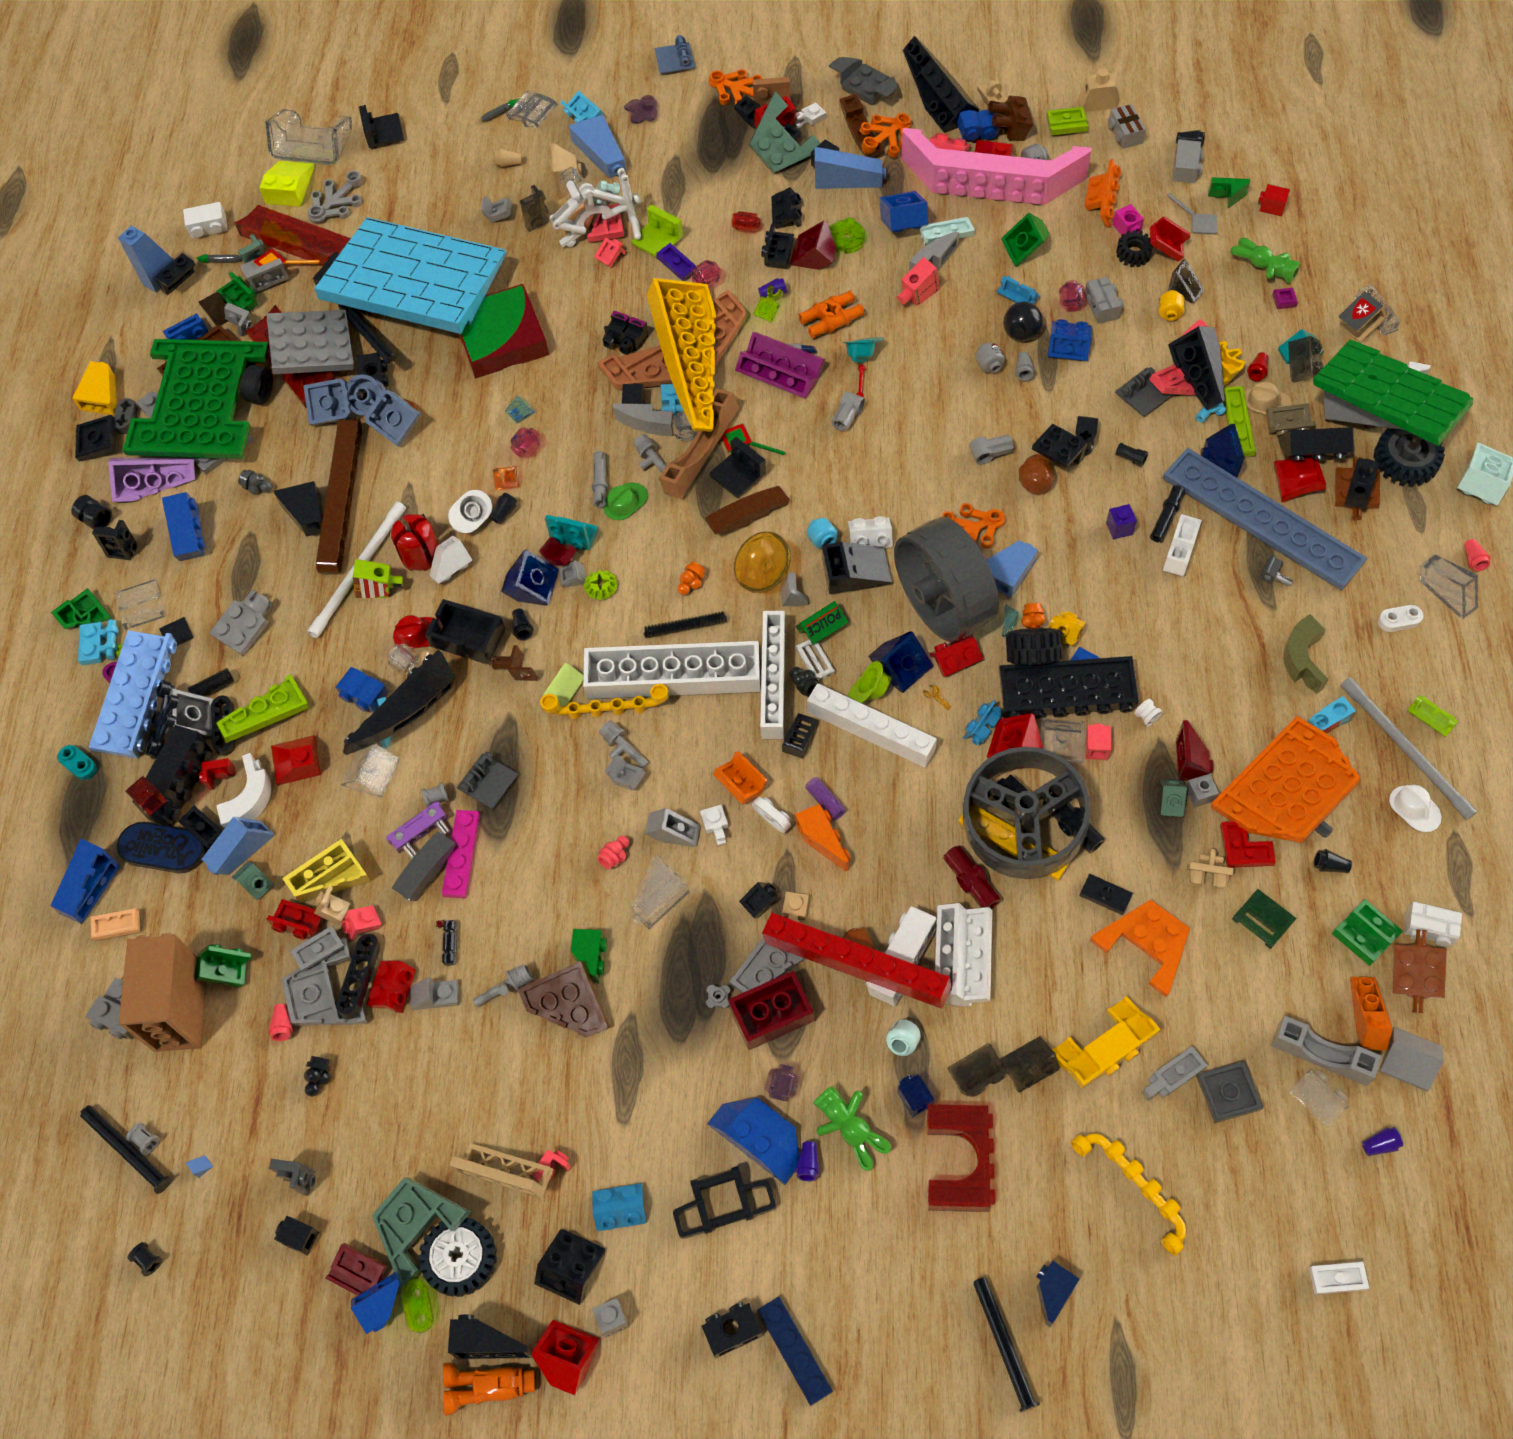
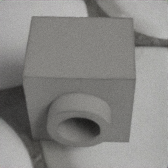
(1199, 795)

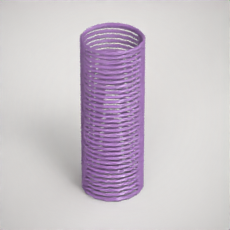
(823, 791)

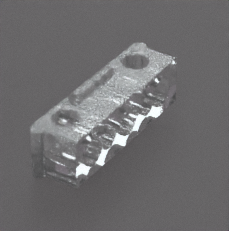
(1392, 321)

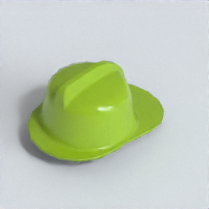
(871, 684)

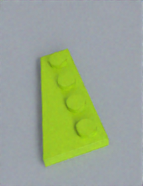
(273, 706)

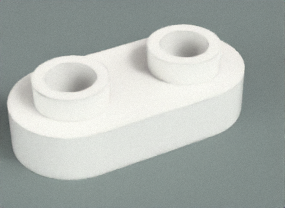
(1402, 618)
(766, 810)

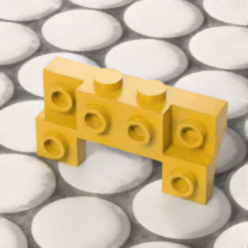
(1111, 1048)

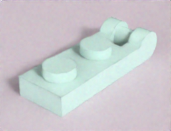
(610, 188)

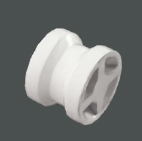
(1148, 712)

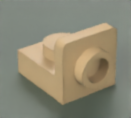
(330, 906)

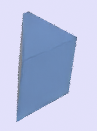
(199, 1166)

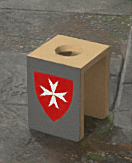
(1362, 316)

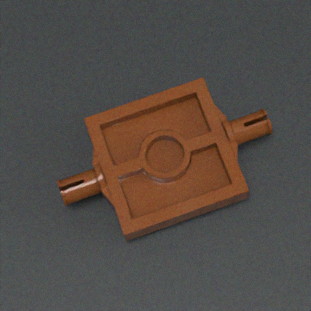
(1342, 482)
(1419, 971)

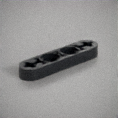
(354, 975)

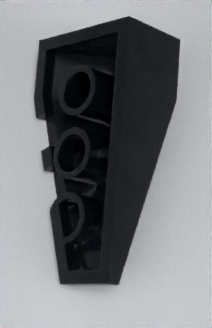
(1200, 361)

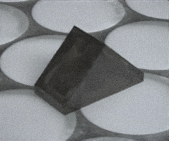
(1185, 282)

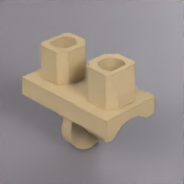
(992, 91)
(1220, 873)

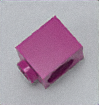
(1127, 220)

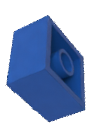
(903, 211)

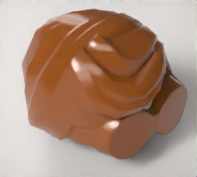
(1037, 474)

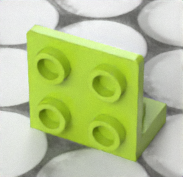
(659, 231)

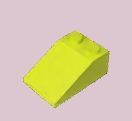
(286, 183)

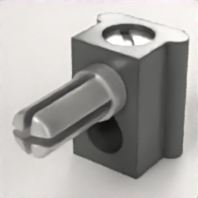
(1271, 573)

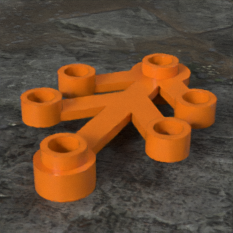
(719, 80)
(897, 123)
(973, 528)

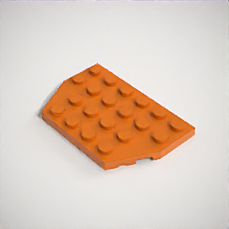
(1289, 784)

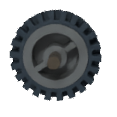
(1407, 457)

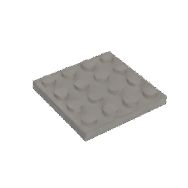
(309, 341)

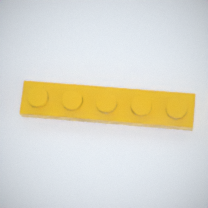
(1003, 835)

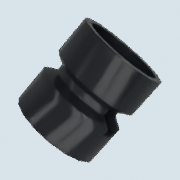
(91, 512)

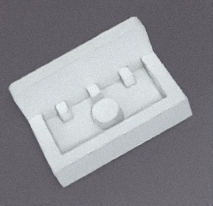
(871, 532)

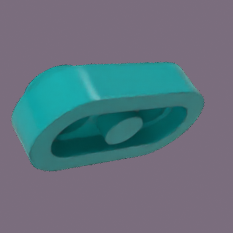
(76, 761)

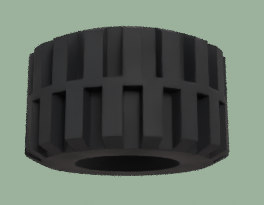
(1034, 646)

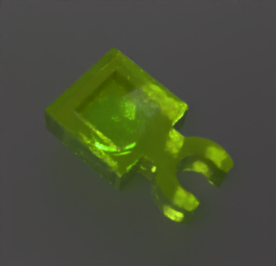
(767, 307)

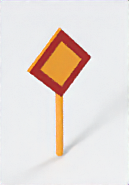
(272, 255)

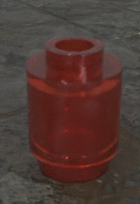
(746, 221)

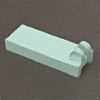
(936, 230)

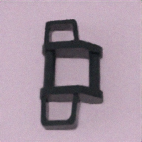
(726, 1219)

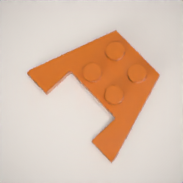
(1155, 934)

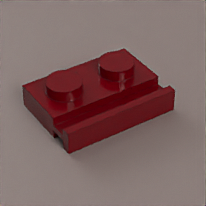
(355, 1270)

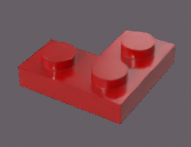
(1241, 852)

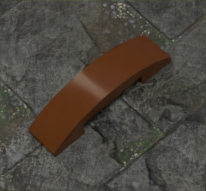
(854, 117)

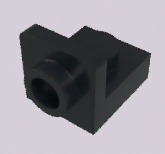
(759, 898)

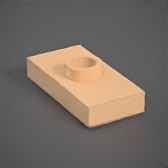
(115, 924)

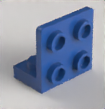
(1070, 340)

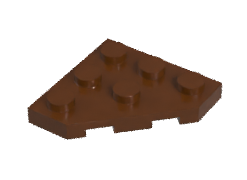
(567, 1000)

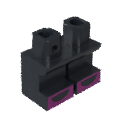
(626, 332)

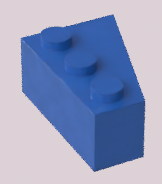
(184, 526)
(84, 881)

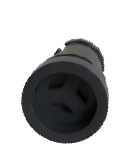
(1137, 456)

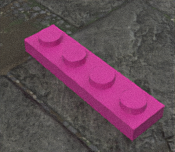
(461, 857)

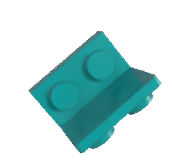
(571, 532)

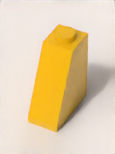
(97, 390)

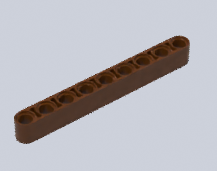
(339, 497)

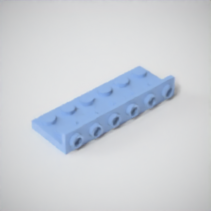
(132, 694)

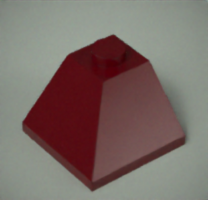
(814, 248)
(1191, 754)

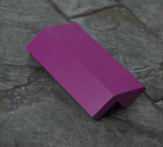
(780, 365)

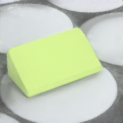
(565, 684)

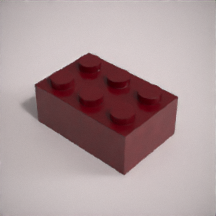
(771, 1010)

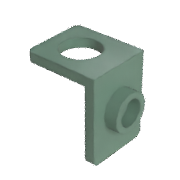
(1173, 797)

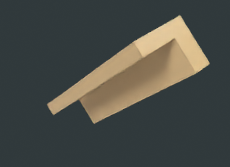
(502, 1175)

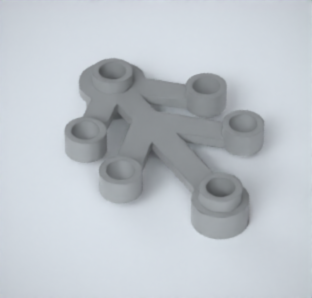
(318, 213)

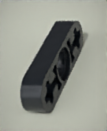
(216, 715)

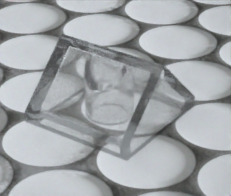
(1063, 738)
(371, 770)

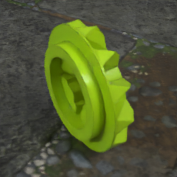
(608, 587)

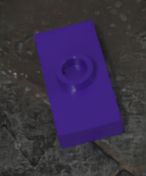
(675, 261)

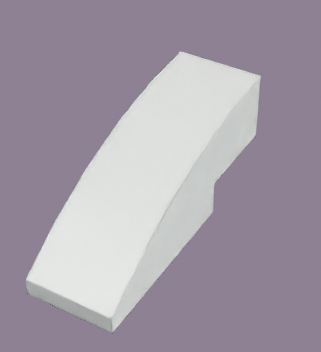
(1182, 545)

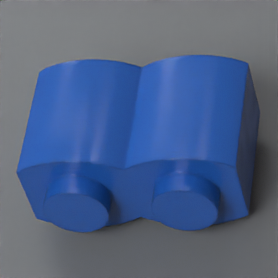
(977, 125)
(361, 690)

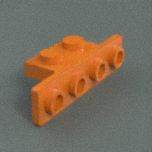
(1103, 191)

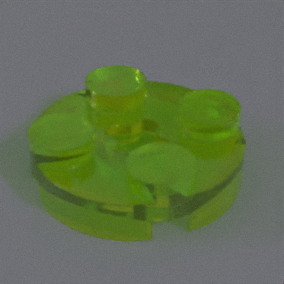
(850, 228)

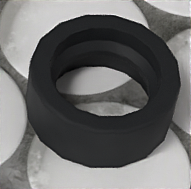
(256, 384)

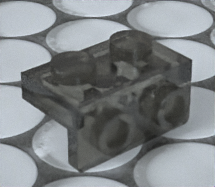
(534, 209)
(1305, 358)
(1030, 1063)
(977, 1071)

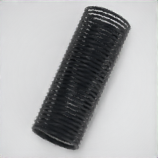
(213, 679)

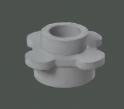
(721, 1002)

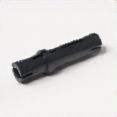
(1170, 506)

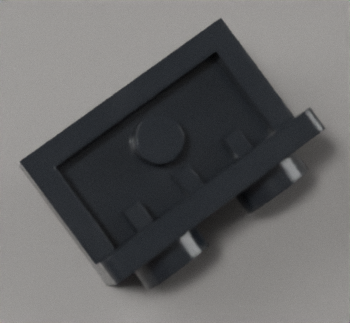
(786, 208)
(777, 248)
(175, 273)

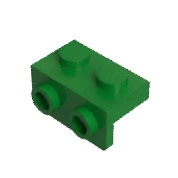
(238, 293)
(222, 965)

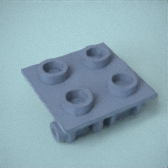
(675, 57)

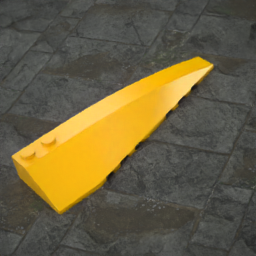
(685, 331)

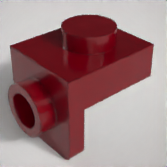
(557, 554)

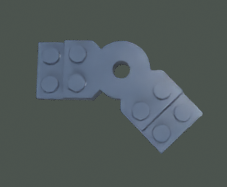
(342, 400)

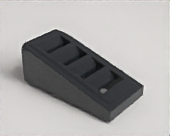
(794, 749)

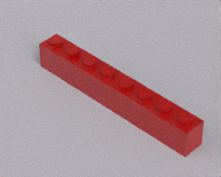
(857, 960)

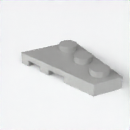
(762, 966)

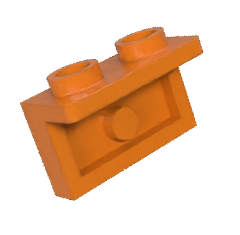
(741, 778)

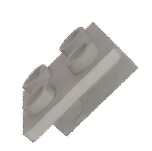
(265, 275)

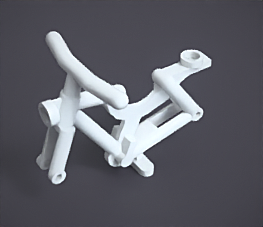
(585, 195)

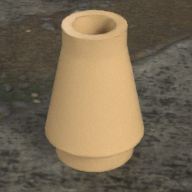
(507, 158)

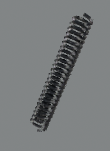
(684, 623)

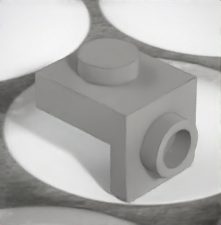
(497, 210)
(624, 773)

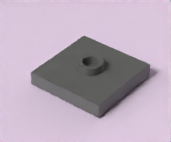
(1229, 1092)

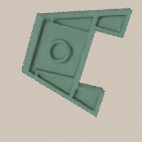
(774, 143)
(406, 1216)

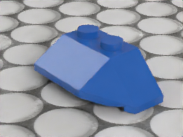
(759, 1135)

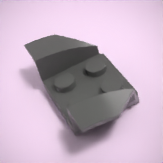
(863, 80)

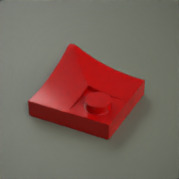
(1298, 477)

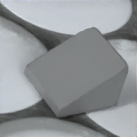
(572, 574)

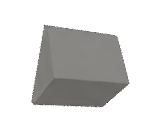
(1412, 1059)

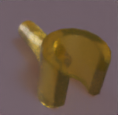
(936, 696)

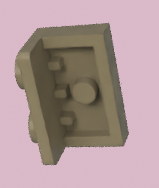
(1289, 418)

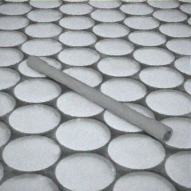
(1458, 801)

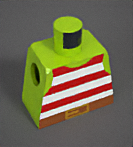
(374, 579)

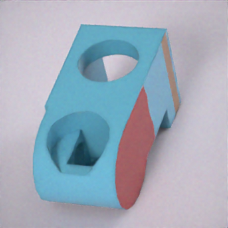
(1333, 715)

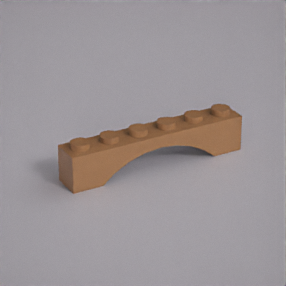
(681, 473)

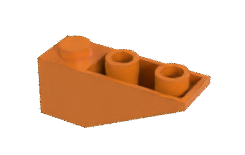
(818, 833)
(1370, 1014)

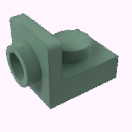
(253, 250)

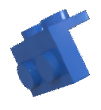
(188, 329)

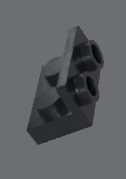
(116, 542)

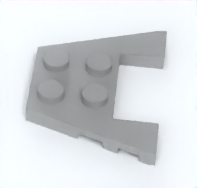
(312, 995)

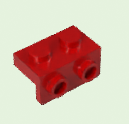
(1168, 238)
(956, 655)
(296, 920)
(391, 986)

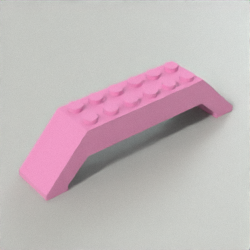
(991, 174)

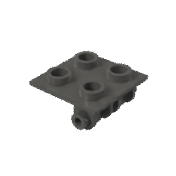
(1141, 392)
(487, 780)

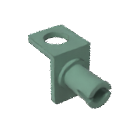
(252, 880)

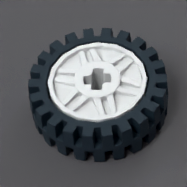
(466, 1273)

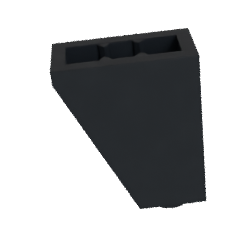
(303, 506)

